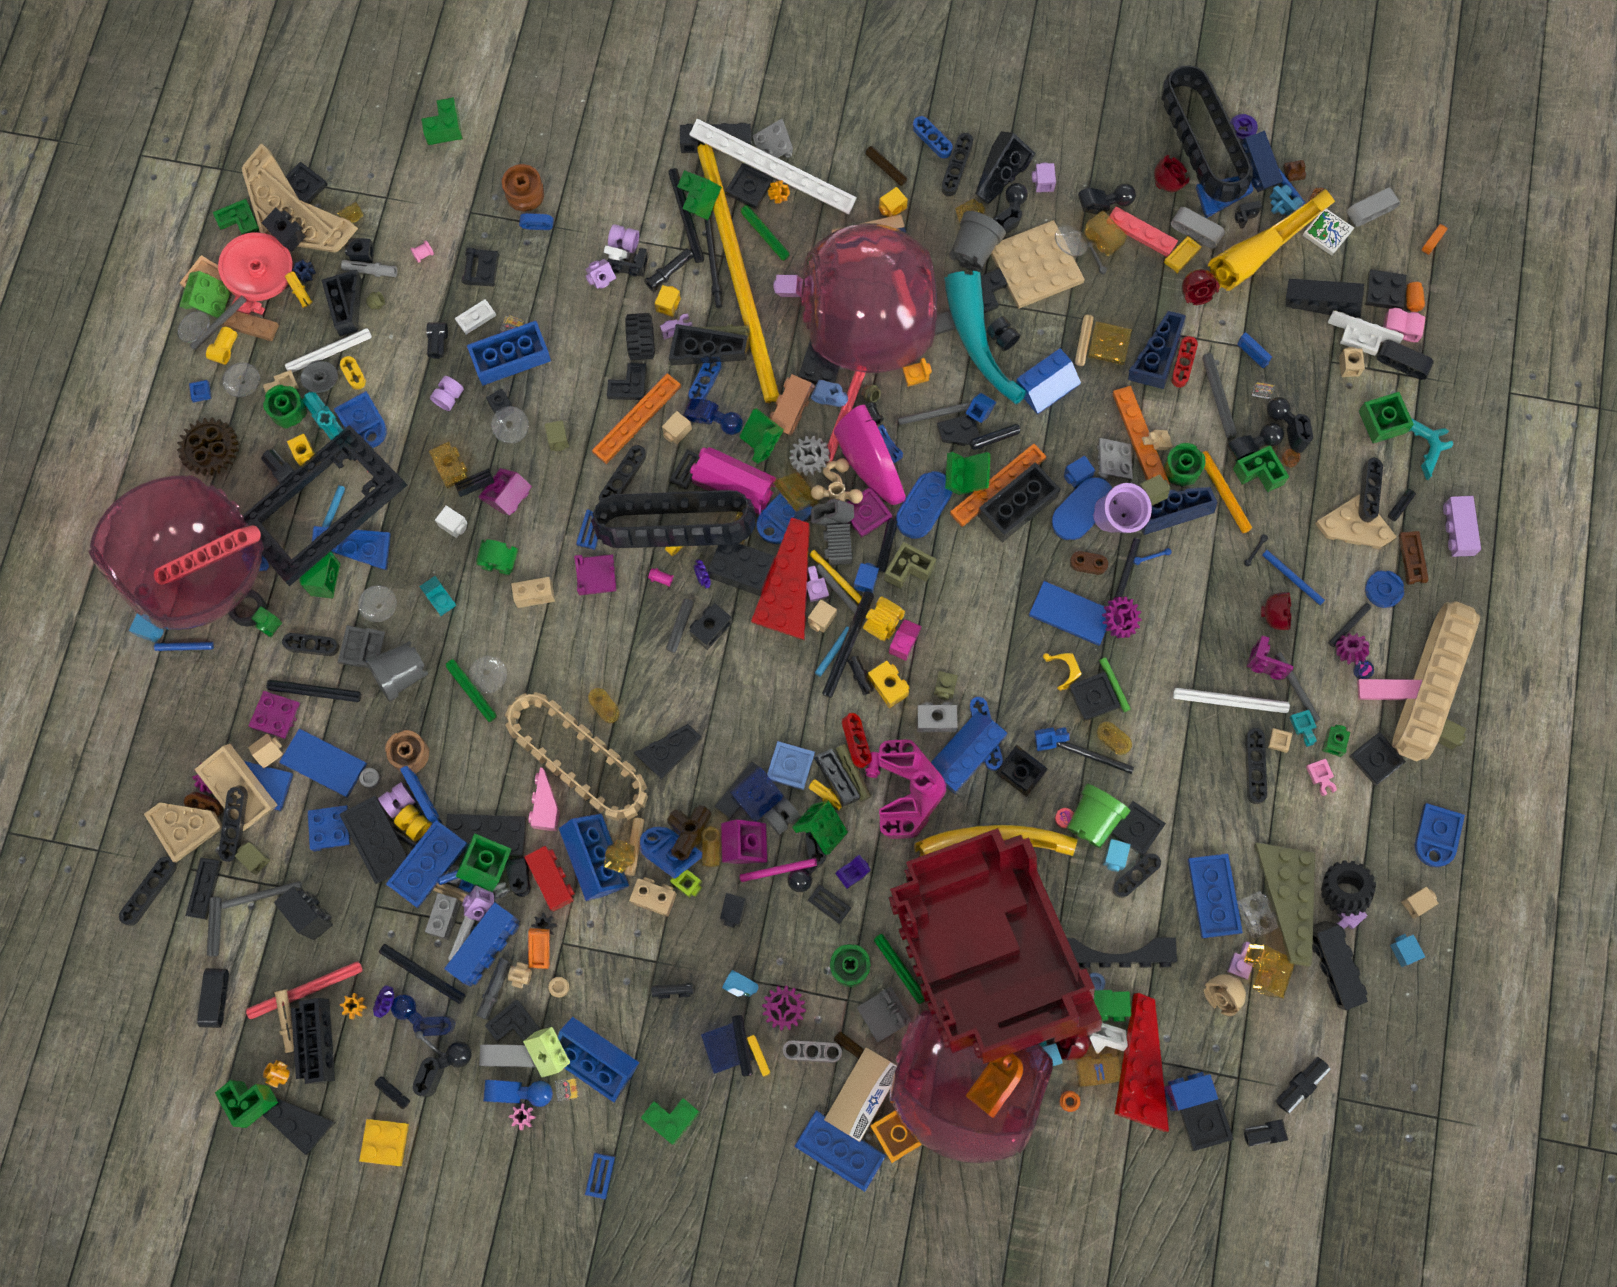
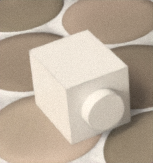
(451, 522)

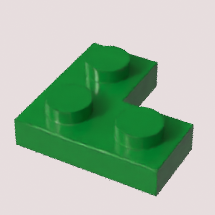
(239, 214)

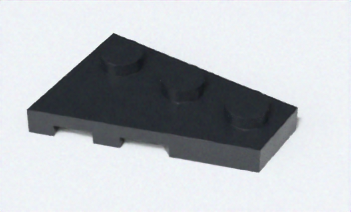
(667, 752)
(298, 1125)

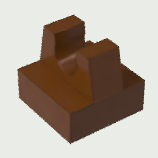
(1295, 170)

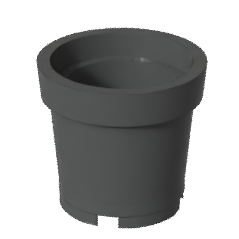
(976, 240)
(396, 669)

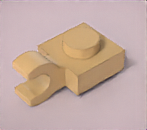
(285, 379)
(1159, 439)

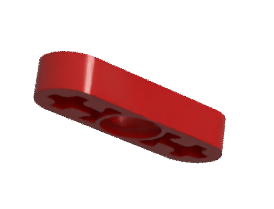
(1182, 354)
(859, 752)

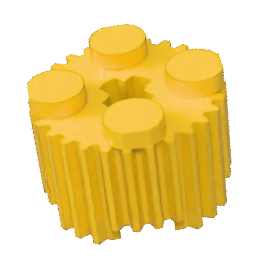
(883, 619)

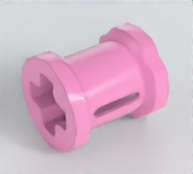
(422, 251)

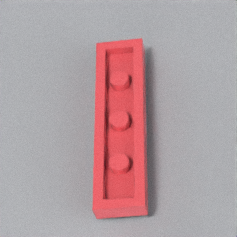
(1143, 232)

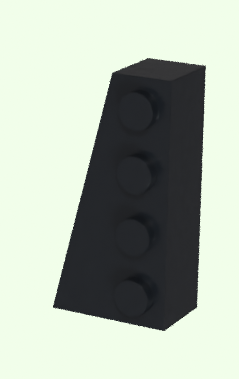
(1325, 296)
(703, 345)
(1338, 965)

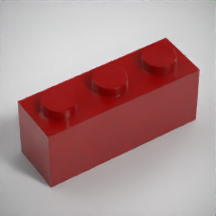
(550, 878)

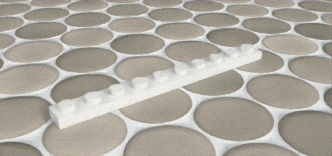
(773, 166)

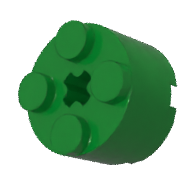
(284, 406)
(1184, 464)
(496, 556)
(838, 965)

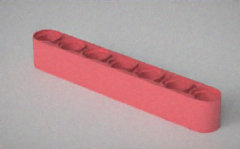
(207, 554)

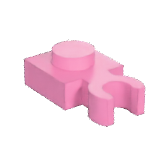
(1321, 773)

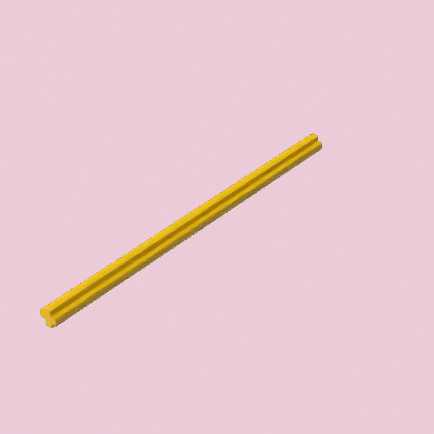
(739, 278)

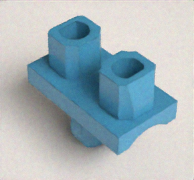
(1282, 202)

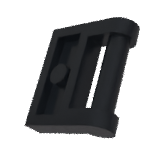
(485, 270)
(665, 991)

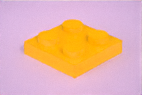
(384, 1142)

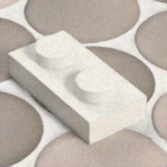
(616, 254)
(475, 316)

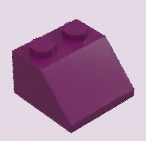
(506, 491)
(743, 842)

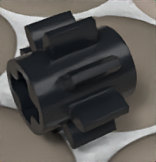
(540, 921)

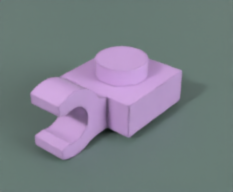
(668, 327)
(816, 587)
(1351, 921)
(1237, 965)

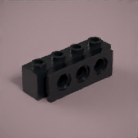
(320, 1031)

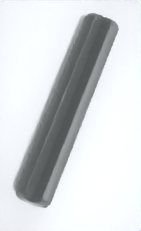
(679, 625)
(214, 924)

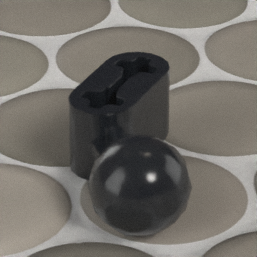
(1015, 195)
(1096, 200)
(1299, 427)
(1243, 446)
(801, 879)
(457, 1055)

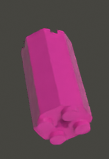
(721, 472)

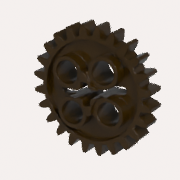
(203, 433)

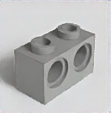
(443, 916)

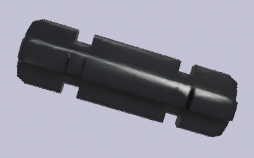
(1401, 505)
(392, 1092)

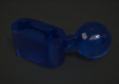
(706, 412)
(405, 1009)

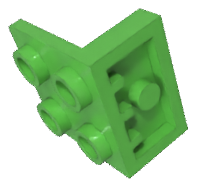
(205, 294)

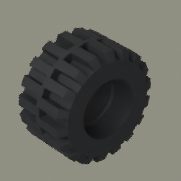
(640, 336)
(1351, 874)

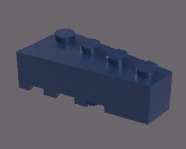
(1157, 357)
(1181, 508)

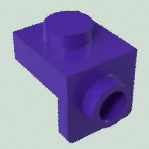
(853, 871)

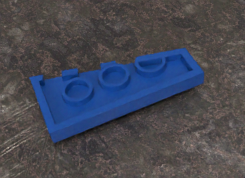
(362, 546)

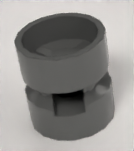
(775, 819)

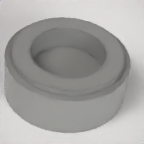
(369, 778)

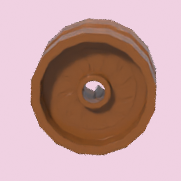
(523, 187)

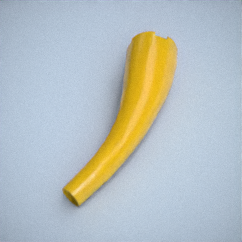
(1246, 257)
(1038, 837)

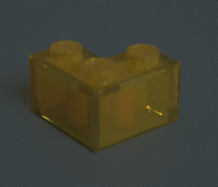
(1273, 970)

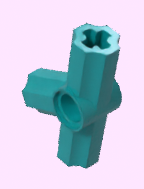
(322, 415)

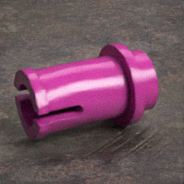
(661, 577)
(873, 768)

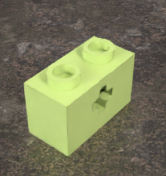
(546, 1052)

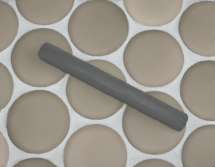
(1219, 395)

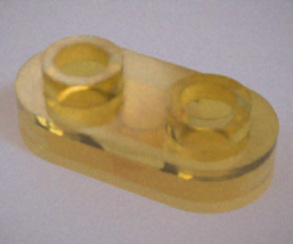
(604, 705)
(1116, 736)

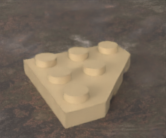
(1347, 526)
(182, 827)

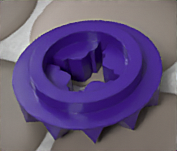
(1244, 120)
(701, 574)
(383, 1001)

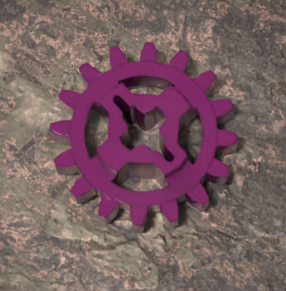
(1121, 617)
(774, 1007)

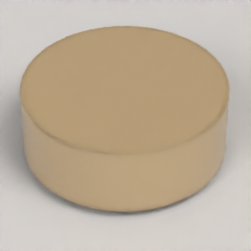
(558, 987)

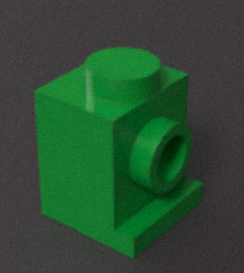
(266, 622)
(1332, 745)

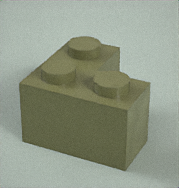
(909, 561)

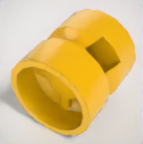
(411, 821)

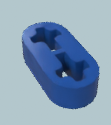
(536, 221)

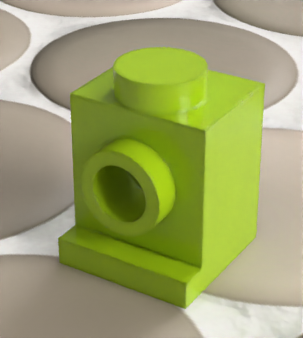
(686, 876)

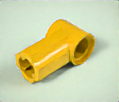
(220, 350)

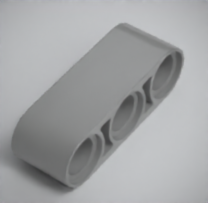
(1373, 207)
(1197, 227)
(822, 1051)
(505, 1056)

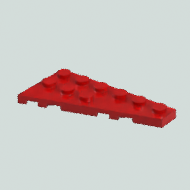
(785, 592)
(1141, 1078)

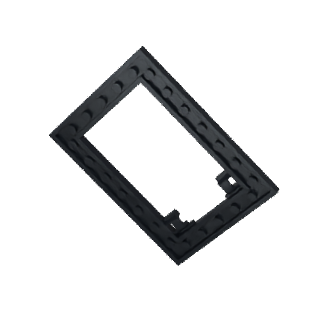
(345, 445)

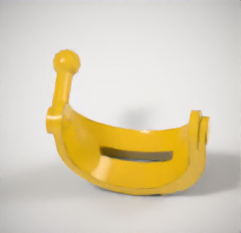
(1075, 672)

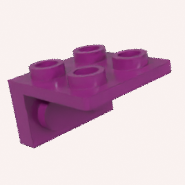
(1261, 663)

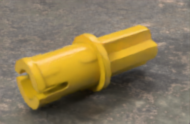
(298, 289)
(825, 793)

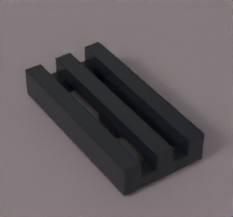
(674, 477)
(474, 482)
(824, 910)

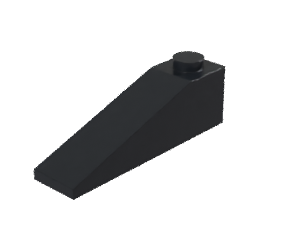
(1005, 161)

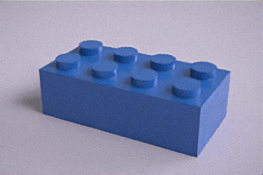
(509, 353)
(482, 945)

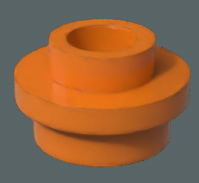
(1076, 1101)

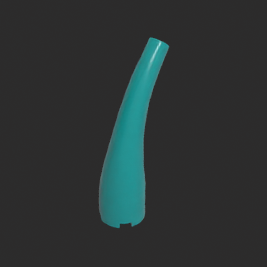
(967, 311)

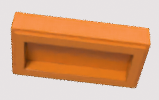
(539, 948)

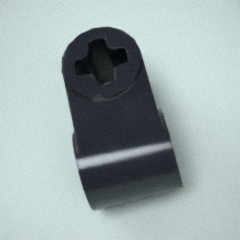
(518, 873)

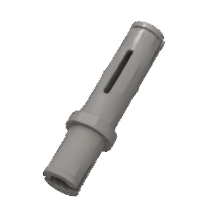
(369, 268)

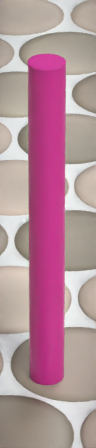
(778, 870)

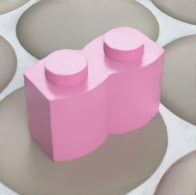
(1408, 324)

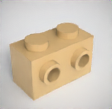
(653, 897)

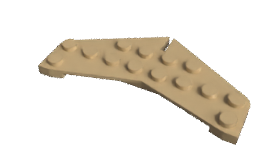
(271, 189)

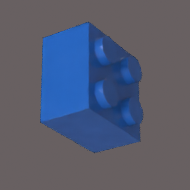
(1189, 1093)

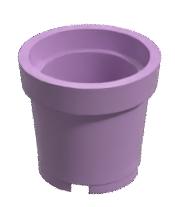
(1131, 502)

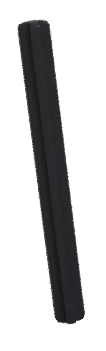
(686, 217)
(848, 644)

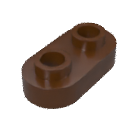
(1089, 563)
(204, 802)

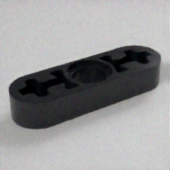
(305, 638)
(1150, 870)

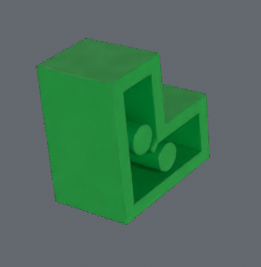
(445, 126)
(701, 194)
(1262, 465)
(1113, 1005)
(245, 1105)
(672, 1124)

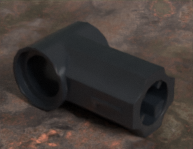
(436, 335)
(275, 463)
(1269, 1132)

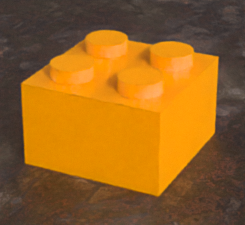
(894, 1137)

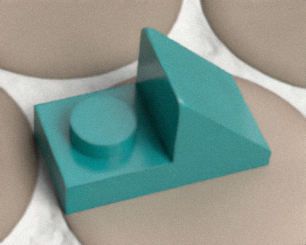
(437, 596)

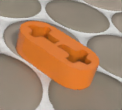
(1434, 239)

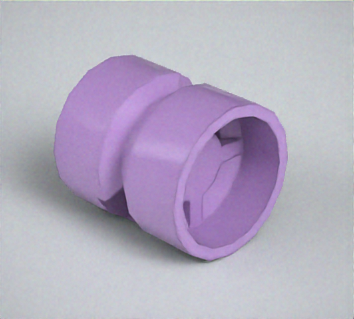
(623, 238)
(446, 394)
(400, 793)

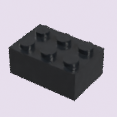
(741, 567)
(304, 912)

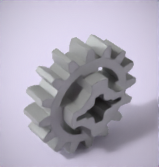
(809, 459)

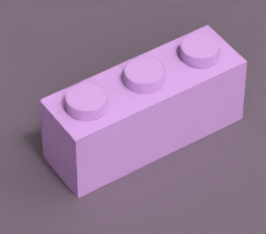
(1462, 526)

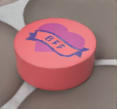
(1063, 817)

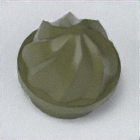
(375, 300)
(871, 393)

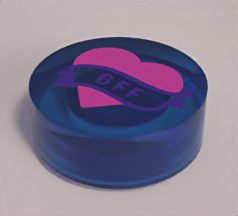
(1363, 670)

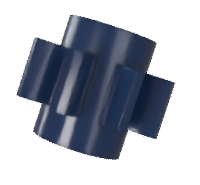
(304, 271)

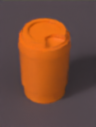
(1415, 297)

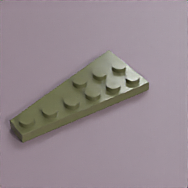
(1291, 892)

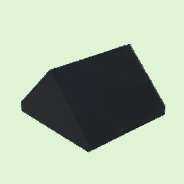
(1021, 770)

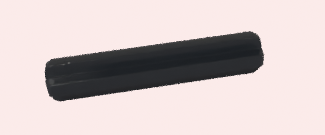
(994, 437)
(886, 545)
(742, 1045)

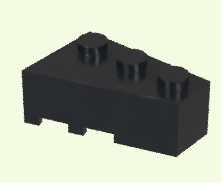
(343, 299)

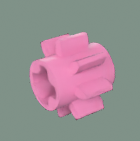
(519, 1112)

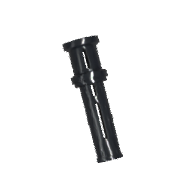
(662, 274)

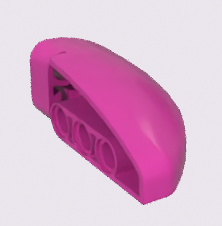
(868, 454)

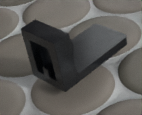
(634, 269)

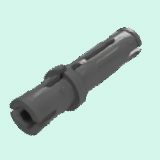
(493, 989)

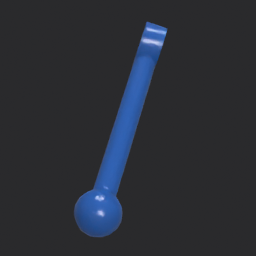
(1138, 560)

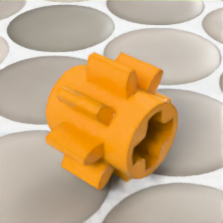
(778, 191)
(350, 1001)
(276, 1073)

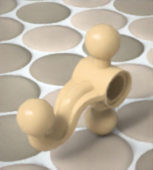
(836, 489)

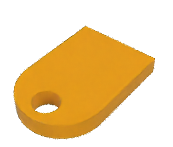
(996, 1083)

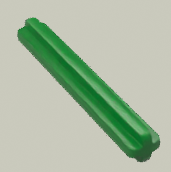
(765, 233)
(471, 690)
(899, 968)

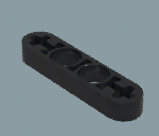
(957, 164)
(620, 475)
(1367, 488)
(1252, 765)
(236, 824)
(151, 893)

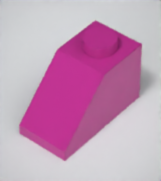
(904, 639)

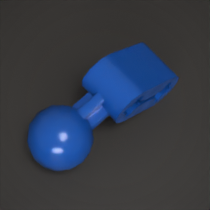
(537, 1093)

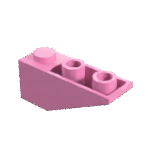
(545, 811)

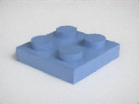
(790, 765)

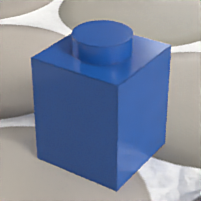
(980, 407)
(1078, 471)
(866, 577)

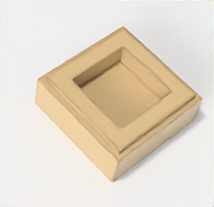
(1279, 740)

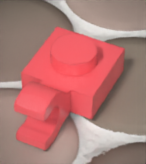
(250, 306)

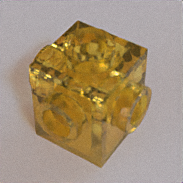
(619, 856)

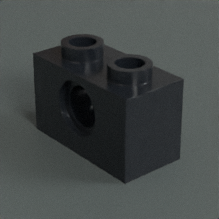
(291, 235)
(706, 636)

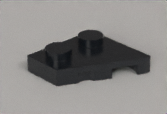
(958, 430)

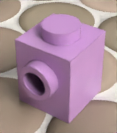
(1044, 177)
(788, 285)

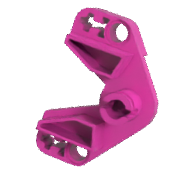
(926, 789)

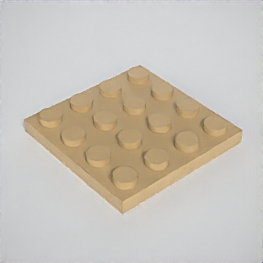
(1036, 265)

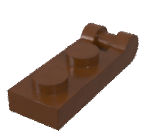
(1413, 557)

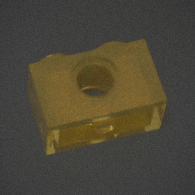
(442, 456)

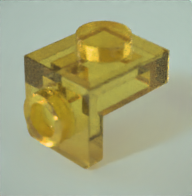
(971, 205)

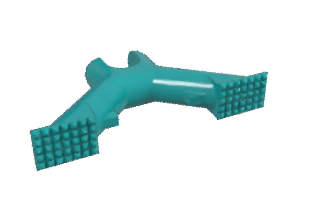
(1435, 444)

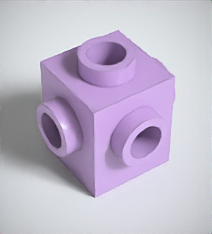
(600, 274)
(477, 903)

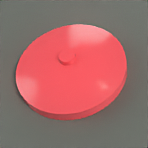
(255, 266)

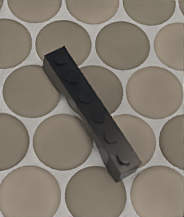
(1158, 951)

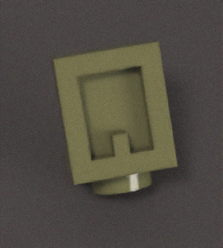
(945, 685)

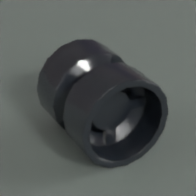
(1001, 331)

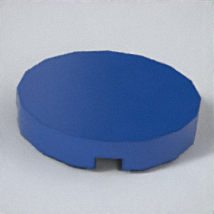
(1384, 589)

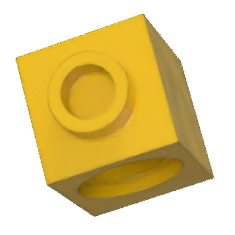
(893, 203)
(667, 300)
(297, 445)

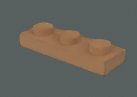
(251, 325)

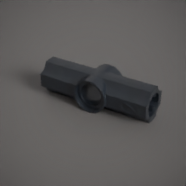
(1302, 1085)

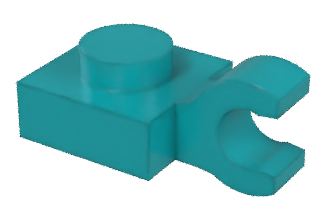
(1304, 724)

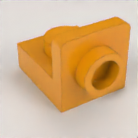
(917, 372)

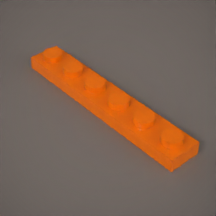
(636, 418)
(1136, 430)
(969, 507)

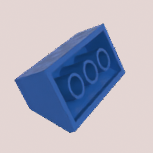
(968, 750)
(586, 845)
(596, 1059)

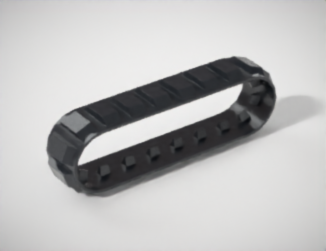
(1198, 80)
(674, 503)

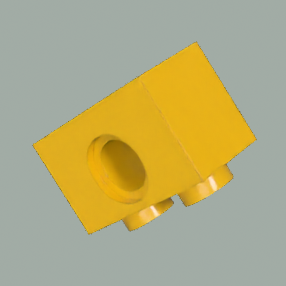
(893, 694)

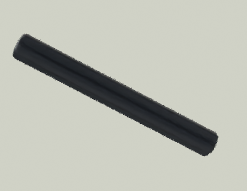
(313, 690)
(422, 974)

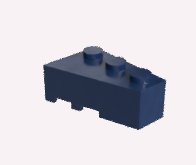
(1262, 160)

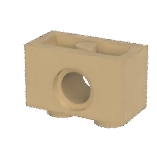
(533, 592)

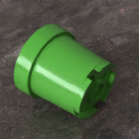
(1096, 815)

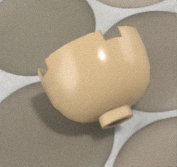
(1225, 993)

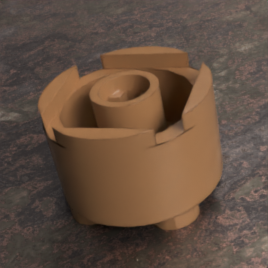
(407, 741)

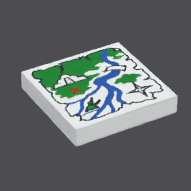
(1328, 231)

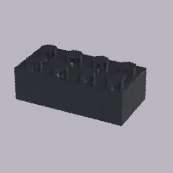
(1018, 502)

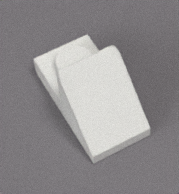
(1109, 1036)

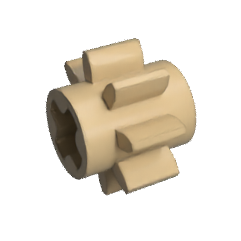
(519, 975)

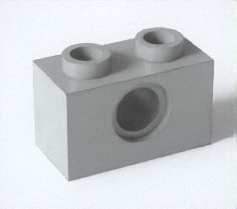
(926, 723)

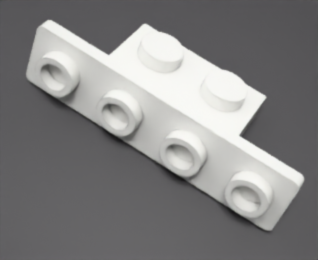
(1362, 333)

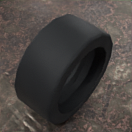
(248, 621)

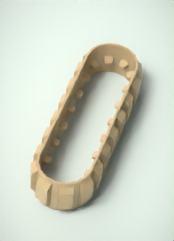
(1440, 673)
(523, 702)

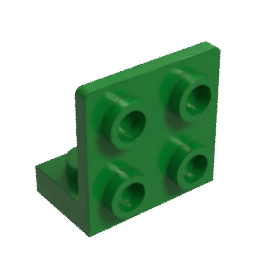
(761, 435)
(967, 473)
(823, 824)

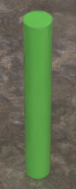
(1115, 685)

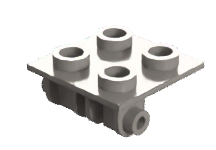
(774, 140)
(1114, 459)

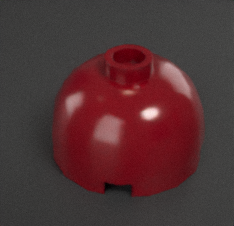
(1170, 174)
(1199, 286)
(1278, 611)
(1073, 1048)

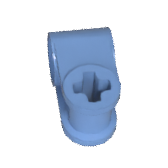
(829, 394)

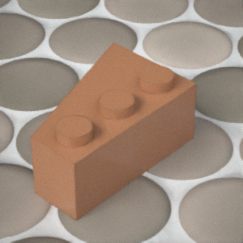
(792, 403)

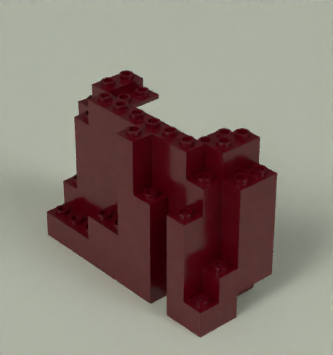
(991, 948)

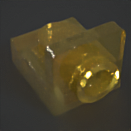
(351, 213)

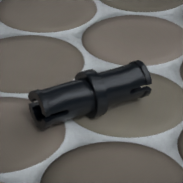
(860, 675)

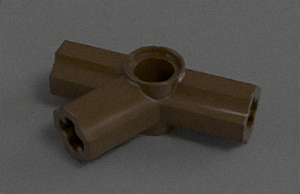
(689, 830)

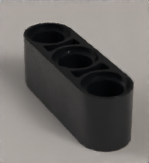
(1405, 359)
(213, 998)

